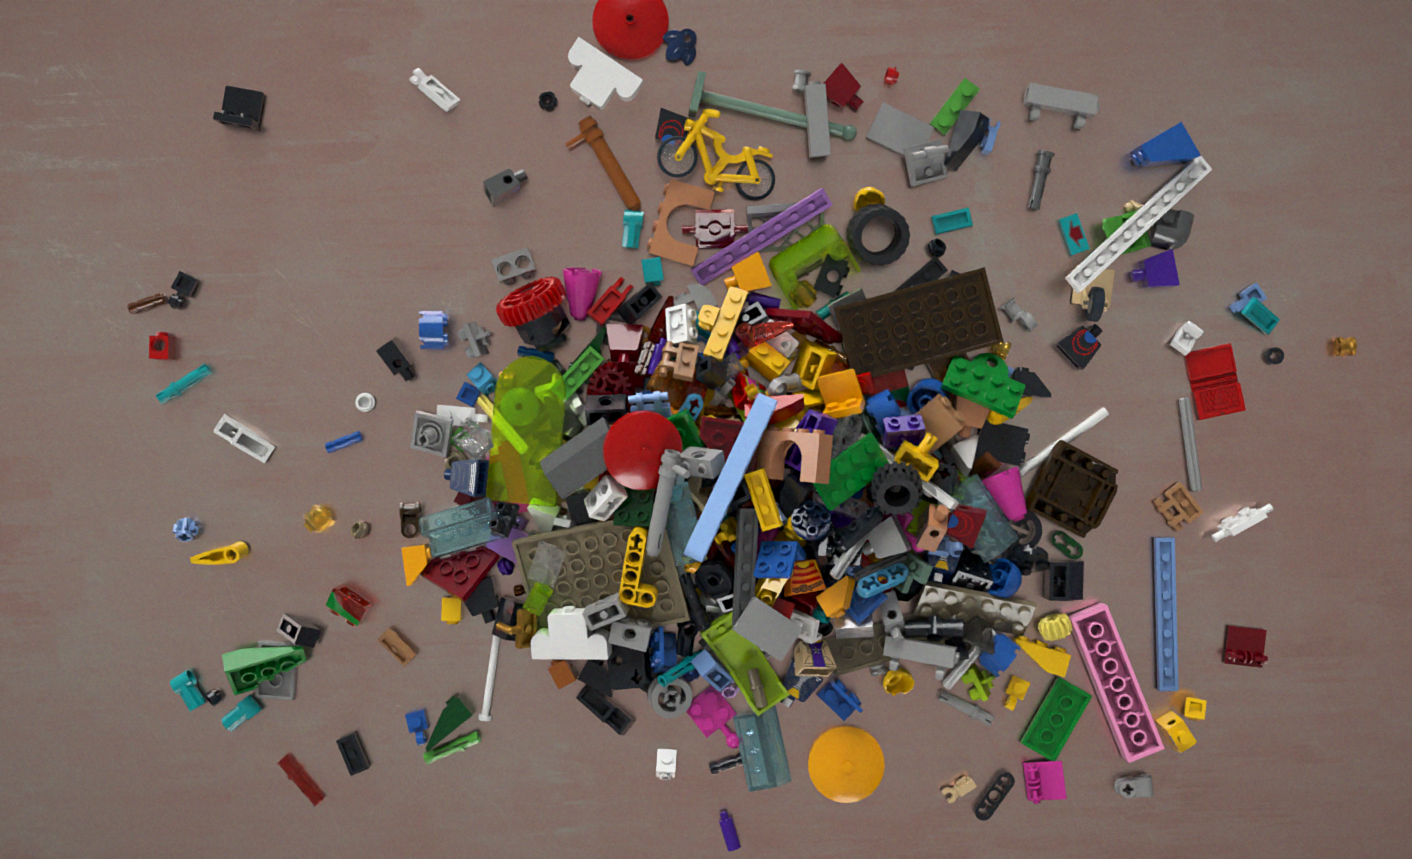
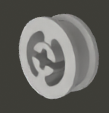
(675, 703)

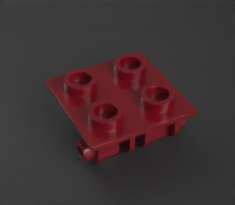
(1245, 646)

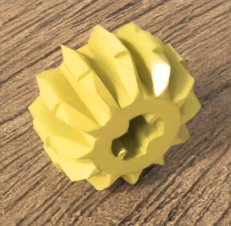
(1055, 626)

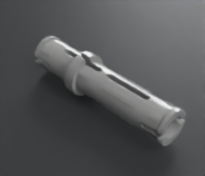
(967, 708)

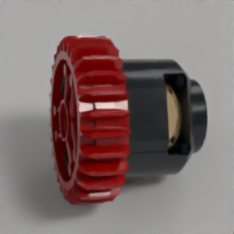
(536, 313)

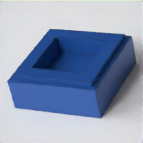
(468, 394)

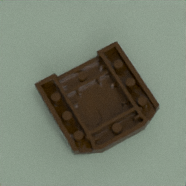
(1073, 489)

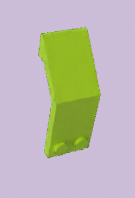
(740, 656)

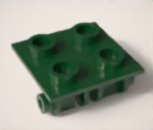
(636, 508)

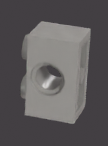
(703, 461)
(605, 611)
(637, 641)

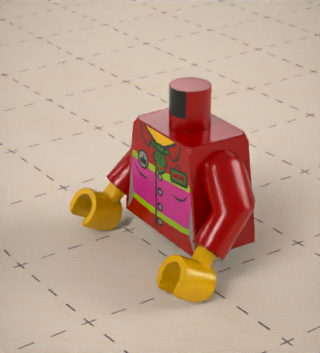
(746, 388)

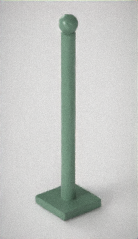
(848, 132)

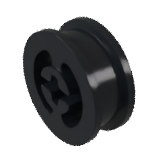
(1036, 532)

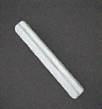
(961, 667)

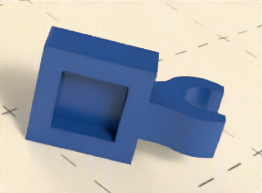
(417, 722)

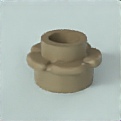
(359, 530)

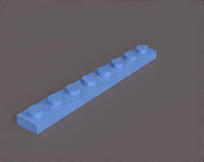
(1166, 614)

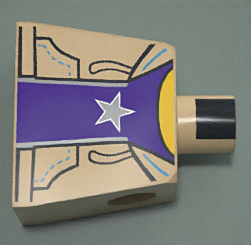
(813, 659)

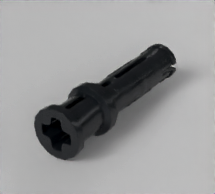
(697, 609)

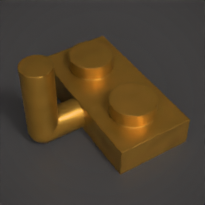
(524, 629)

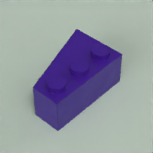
(811, 420)

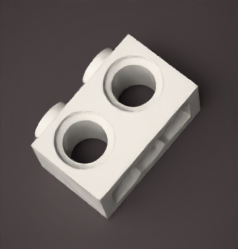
(605, 498)

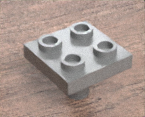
(431, 433)

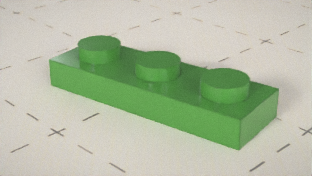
(950, 111)
(581, 370)

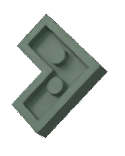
(918, 570)

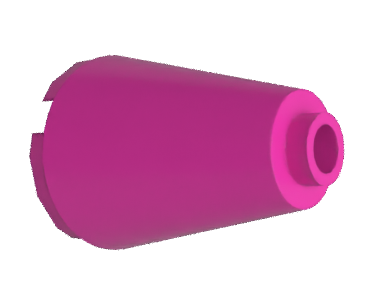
(580, 290)
(1008, 493)

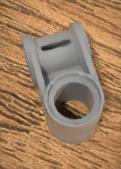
(1137, 786)

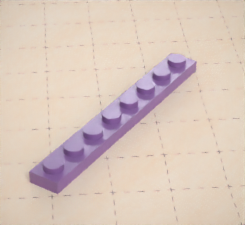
(761, 236)

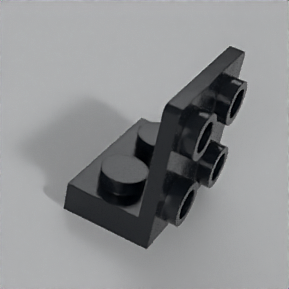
(240, 108)
(828, 555)
(971, 573)

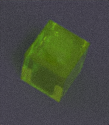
(538, 598)

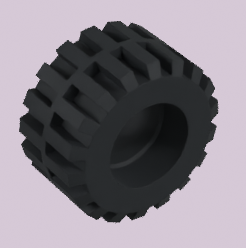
(896, 501)

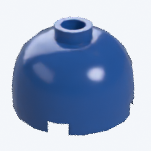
(1005, 577)

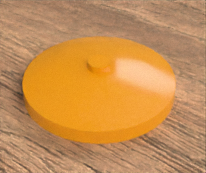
(846, 764)

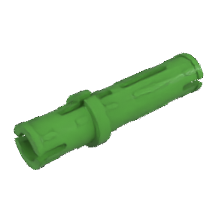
(472, 739)

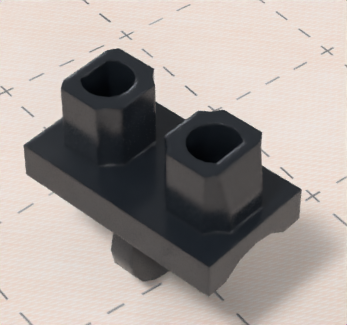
(505, 520)

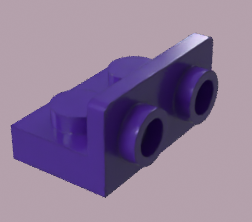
(903, 428)

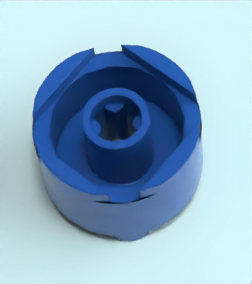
(433, 330)
(921, 391)
(882, 406)
(1003, 655)

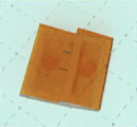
(675, 387)

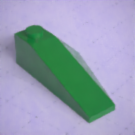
(252, 666)

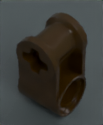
(410, 517)

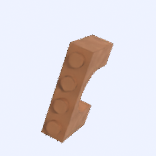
(677, 196)
(814, 448)

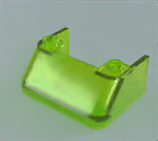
(821, 240)

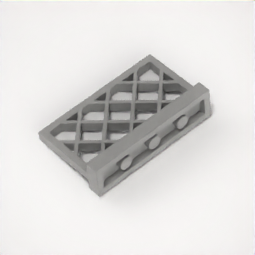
(773, 210)

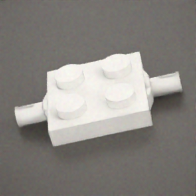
(1239, 523)

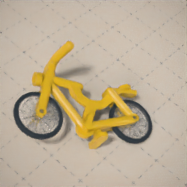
(679, 157)

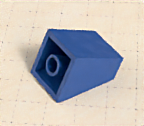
(1166, 149)

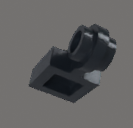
(184, 285)

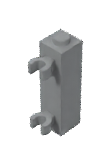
(1060, 100)
(817, 119)
(922, 652)

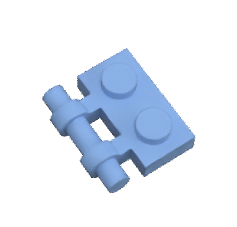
(659, 407)

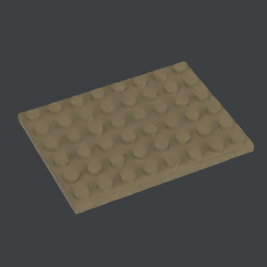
(595, 570)

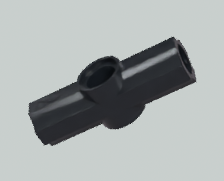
(934, 628)
(685, 637)

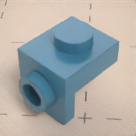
(482, 379)

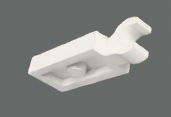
(434, 90)
(459, 414)

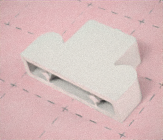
(600, 76)
(570, 637)

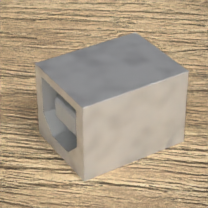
(848, 627)

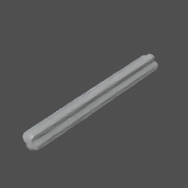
(1190, 444)

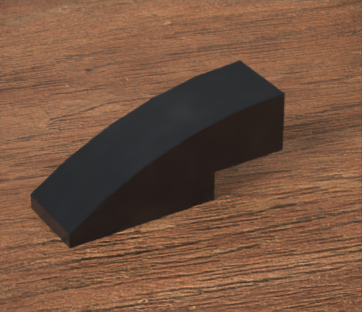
(606, 709)

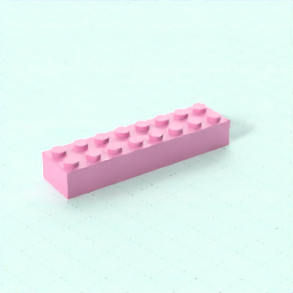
(1115, 683)

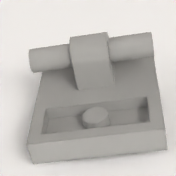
(926, 162)

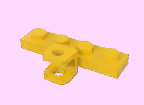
(722, 322)

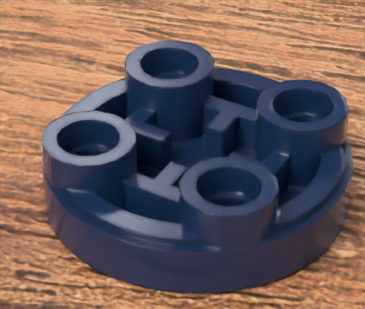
(811, 520)

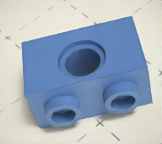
(712, 670)

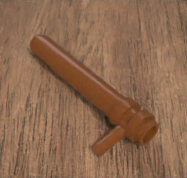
(595, 138)

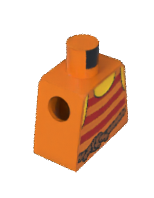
(804, 578)

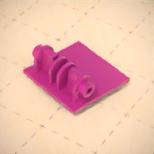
(1044, 781)

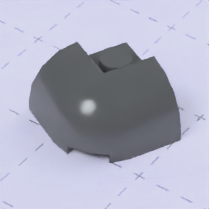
(1171, 230)

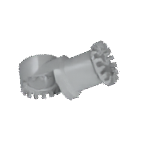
(1015, 313)
(784, 384)

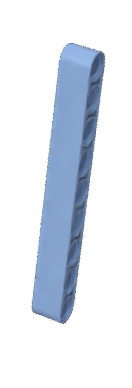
(730, 477)

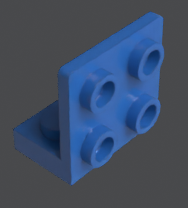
(777, 559)
(663, 651)
(838, 699)

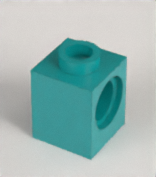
(653, 271)

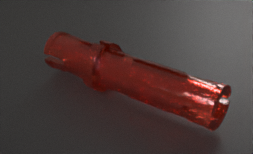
(300, 780)

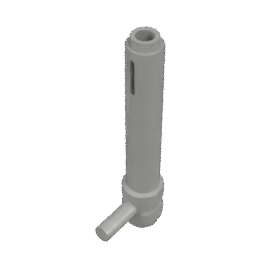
(668, 473)

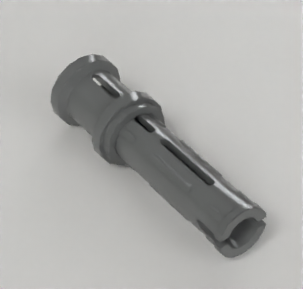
(1041, 171)

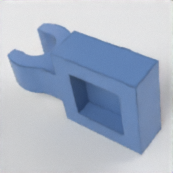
(988, 141)
(1246, 295)
(946, 547)

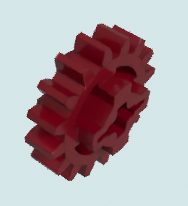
(616, 382)

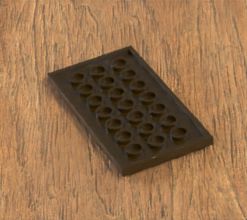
(919, 324)

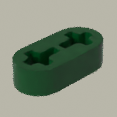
(1068, 541)

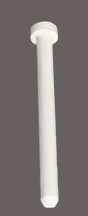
(490, 680)

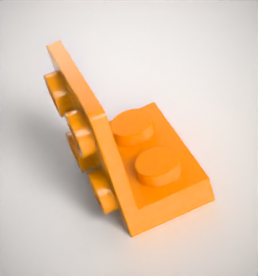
(841, 393)

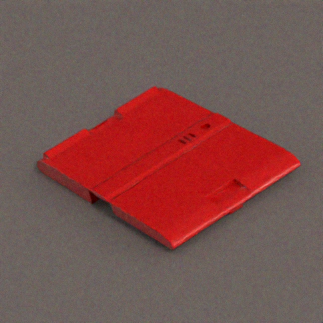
(1214, 381)

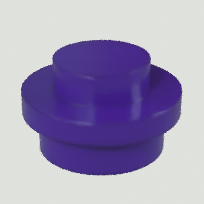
(505, 566)

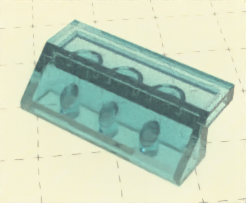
(681, 523)
(459, 527)
(996, 531)
(762, 749)

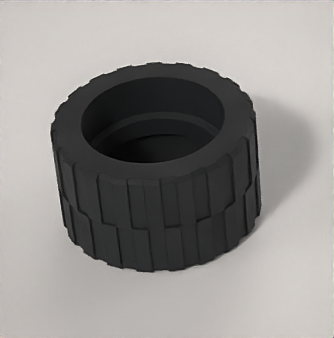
(895, 248)

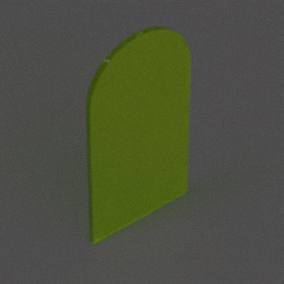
(525, 431)

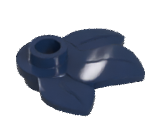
(678, 47)

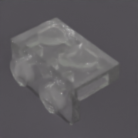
(474, 439)

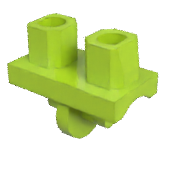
(981, 690)

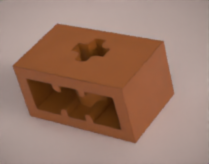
(563, 672)

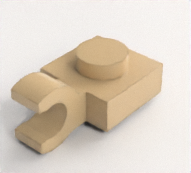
(962, 787)

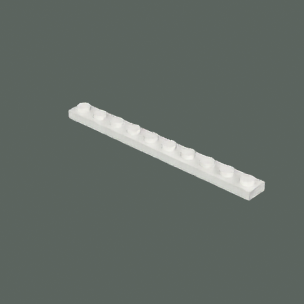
(1138, 224)

